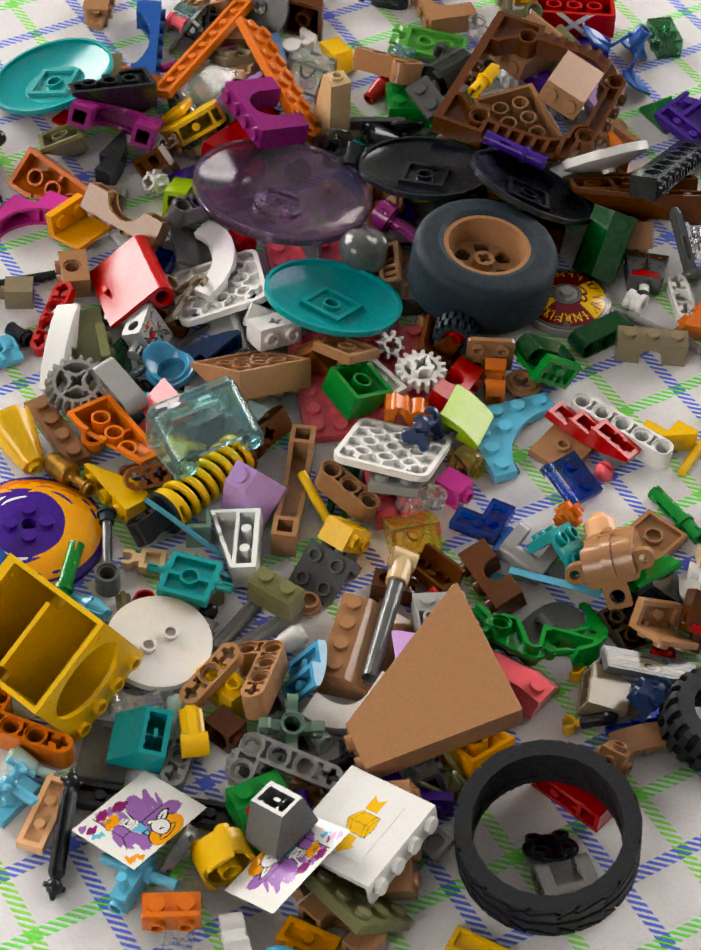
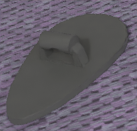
(185, 31)
(553, 614)

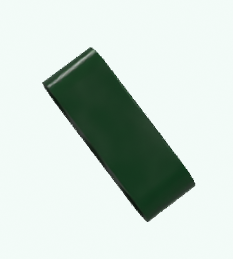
(597, 334)
(535, 347)

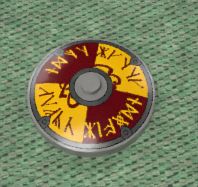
(572, 303)

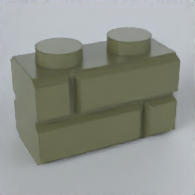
(276, 594)

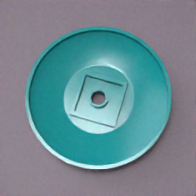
(39, 76)
(333, 298)

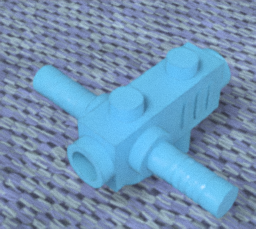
(132, 882)

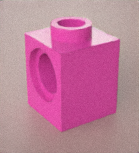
(457, 486)

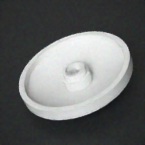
(605, 159)

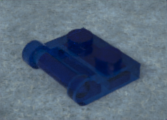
(575, 475)

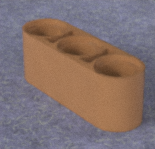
(347, 491)

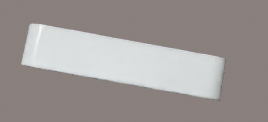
(655, 448)

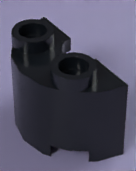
(374, 133)

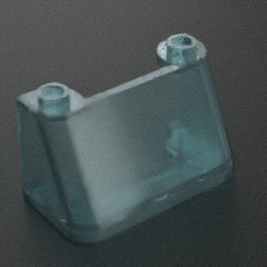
(200, 423)

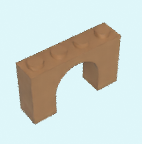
(444, 17)

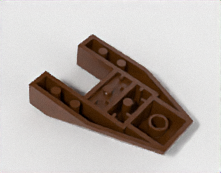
(613, 193)

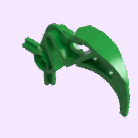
(508, 633)

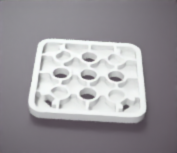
(236, 294)
(380, 449)

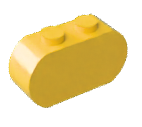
(195, 123)

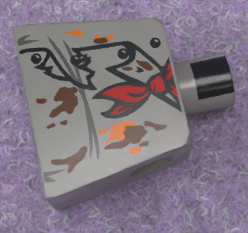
(144, 328)

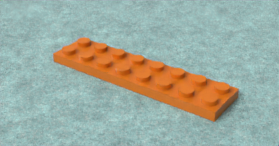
(274, 66)

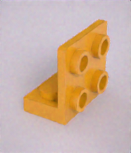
(73, 226)

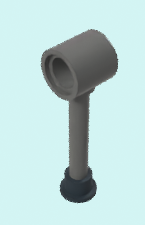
(107, 572)

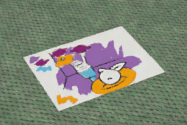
(139, 819)
(271, 882)

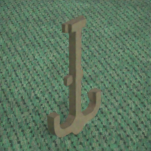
(190, 285)

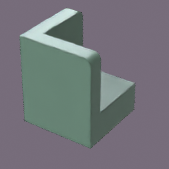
(202, 529)

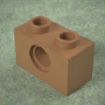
(74, 269)

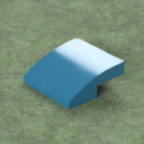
(306, 670)

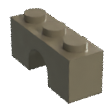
(634, 341)

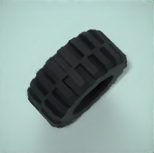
(680, 721)

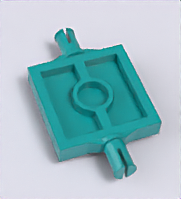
(189, 578)

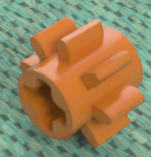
(568, 512)

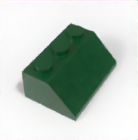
(604, 244)

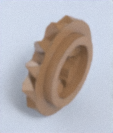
(521, 377)

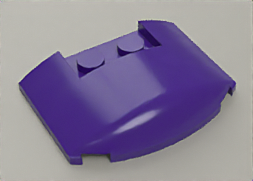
(681, 117)

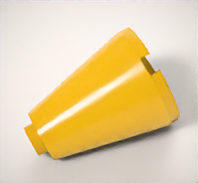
(20, 439)

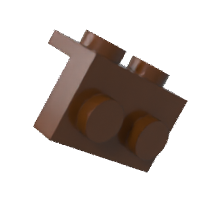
(437, 569)

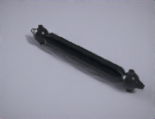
(62, 834)

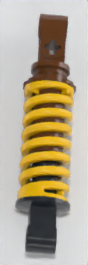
(205, 483)

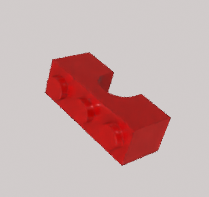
(462, 373)

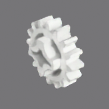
(420, 370)

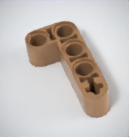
(397, 68)
(265, 668)

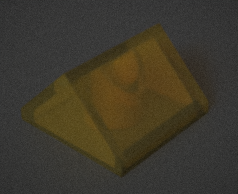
(412, 531)

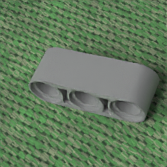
(117, 383)

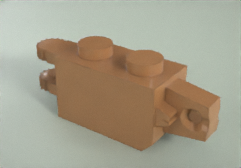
(98, 13)

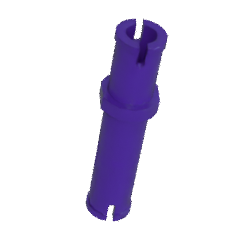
(523, 153)

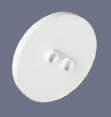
(170, 636)

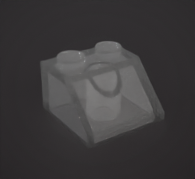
(308, 70)

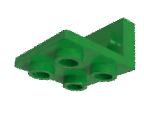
(551, 370)

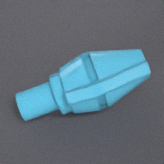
(92, 604)

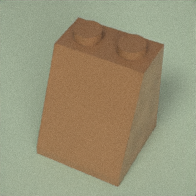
(524, 68)
(570, 85)

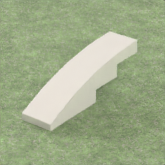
(60, 340)

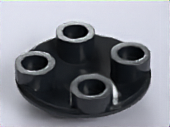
(550, 847)

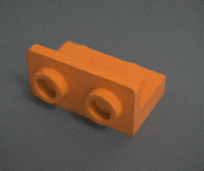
(171, 911)

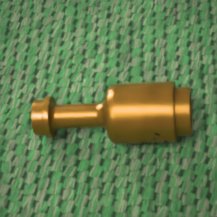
(68, 473)

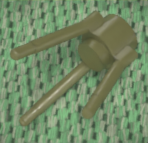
(455, 784)

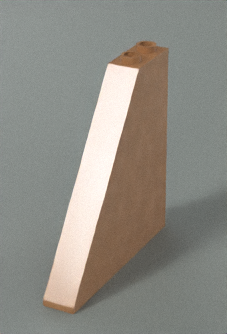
(434, 695)

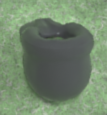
(364, 249)

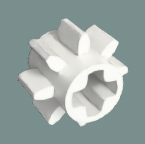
(507, 80)
(155, 182)
(390, 338)

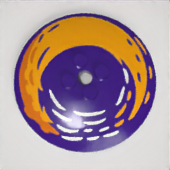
(58, 517)

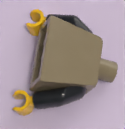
(600, 699)

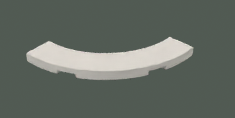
(223, 260)

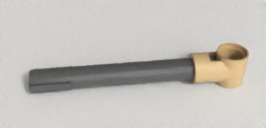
(401, 565)

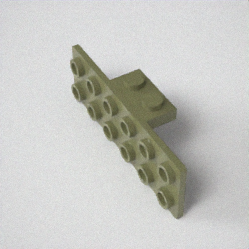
(93, 339)

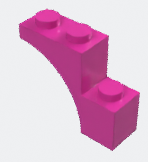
(23, 212)

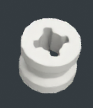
(635, 301)

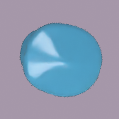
(167, 362)

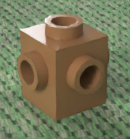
(617, 754)

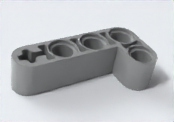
(288, 767)

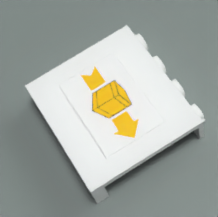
(383, 826)

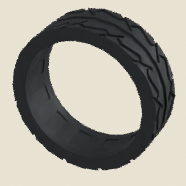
(548, 762)

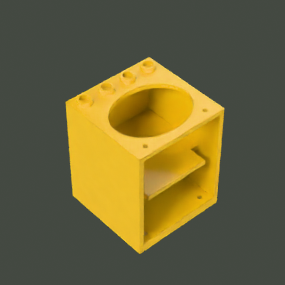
(57, 652)

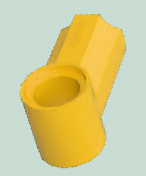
(193, 738)

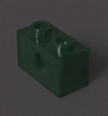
(665, 38)

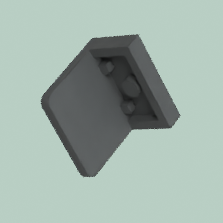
(425, 96)
(324, 570)

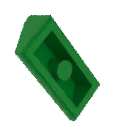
(661, 567)

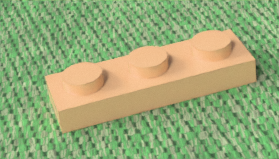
(42, 818)

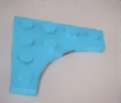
(505, 429)

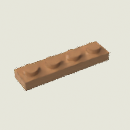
(57, 431)

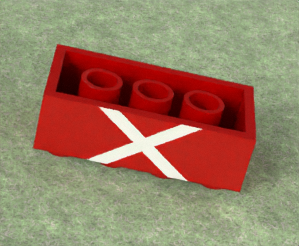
(572, 13)

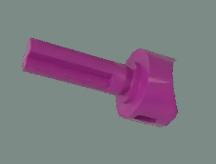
(386, 215)

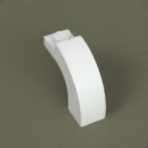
(333, 714)

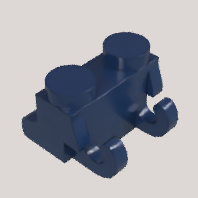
(422, 429)
(648, 696)

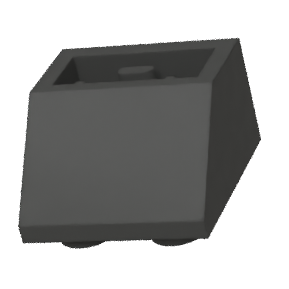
(277, 820)

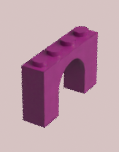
(141, 127)
(265, 130)

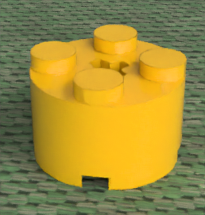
(221, 856)

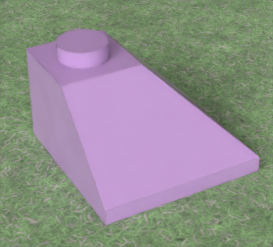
(251, 489)

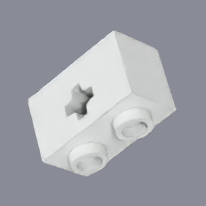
(272, 332)

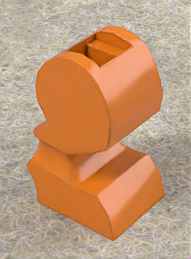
(494, 380)
(400, 404)

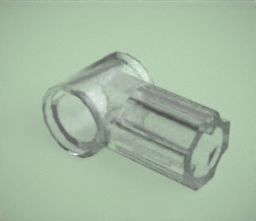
(476, 27)

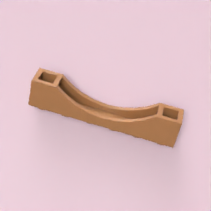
(290, 510)

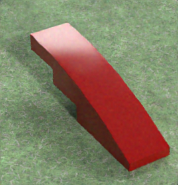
(597, 435)

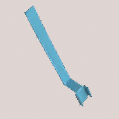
(224, 576)
(547, 579)

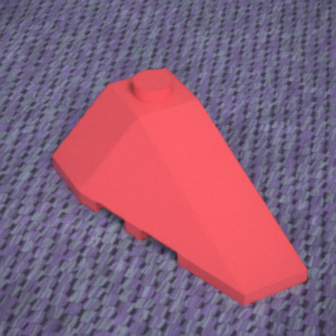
(529, 684)

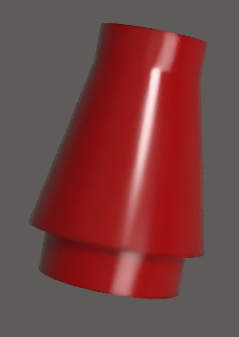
(376, 90)

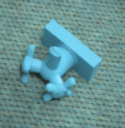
(17, 791)

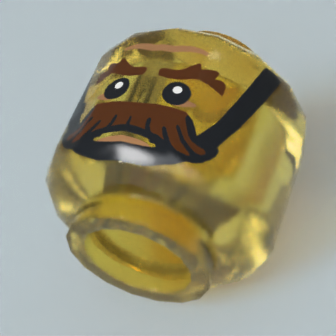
(467, 461)

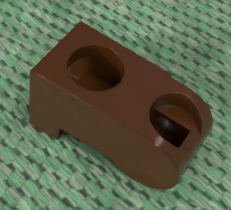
(379, 587)

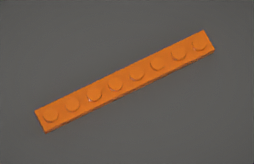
(202, 48)

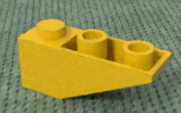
(115, 494)

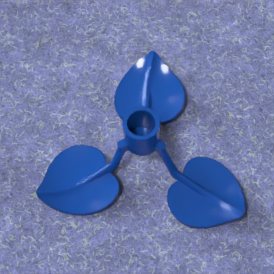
(632, 41)

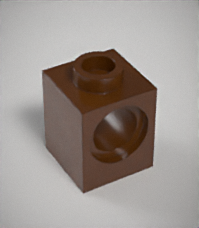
(225, 728)

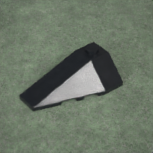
(129, 89)

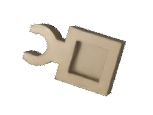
(141, 560)

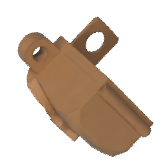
(610, 562)

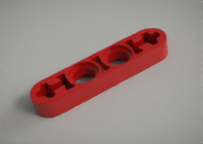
(40, 335)

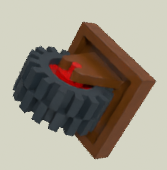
(446, 336)

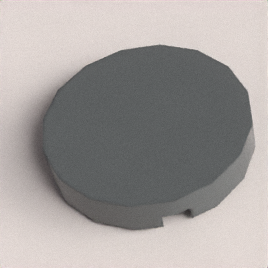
(177, 850)

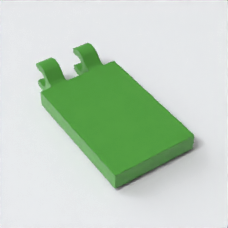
(424, 40)

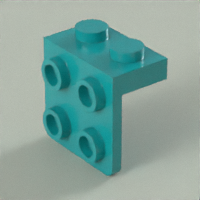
(563, 539)

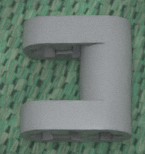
(519, 557)
(582, 870)

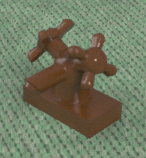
(160, 157)

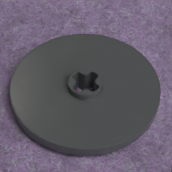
(273, 14)

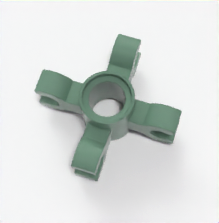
(304, 728)

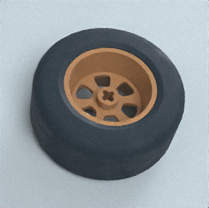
(483, 263)

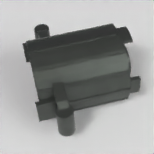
(446, 66)

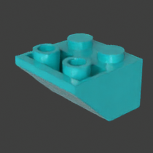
(140, 738)

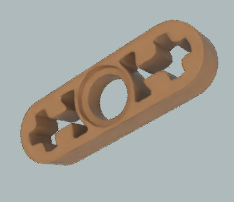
(211, 664)

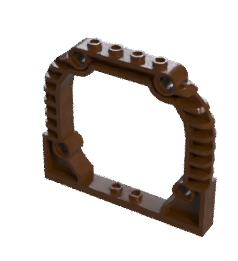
(515, 35)

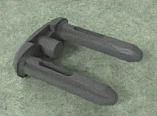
(683, 244)

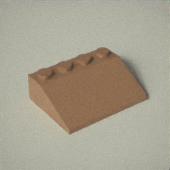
(520, 109)
(259, 372)
(350, 645)

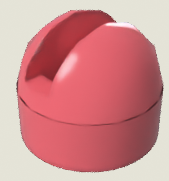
(604, 471)

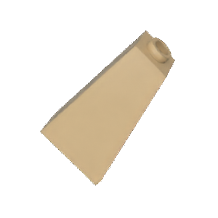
(334, 101)

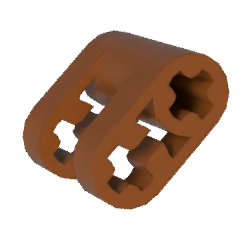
(146, 471)

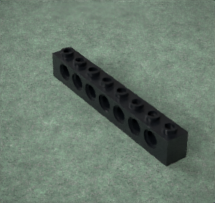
(666, 170)

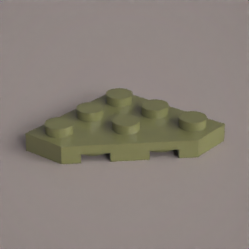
(352, 905)

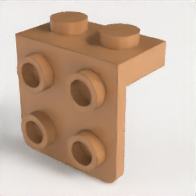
(490, 347)
(657, 622)

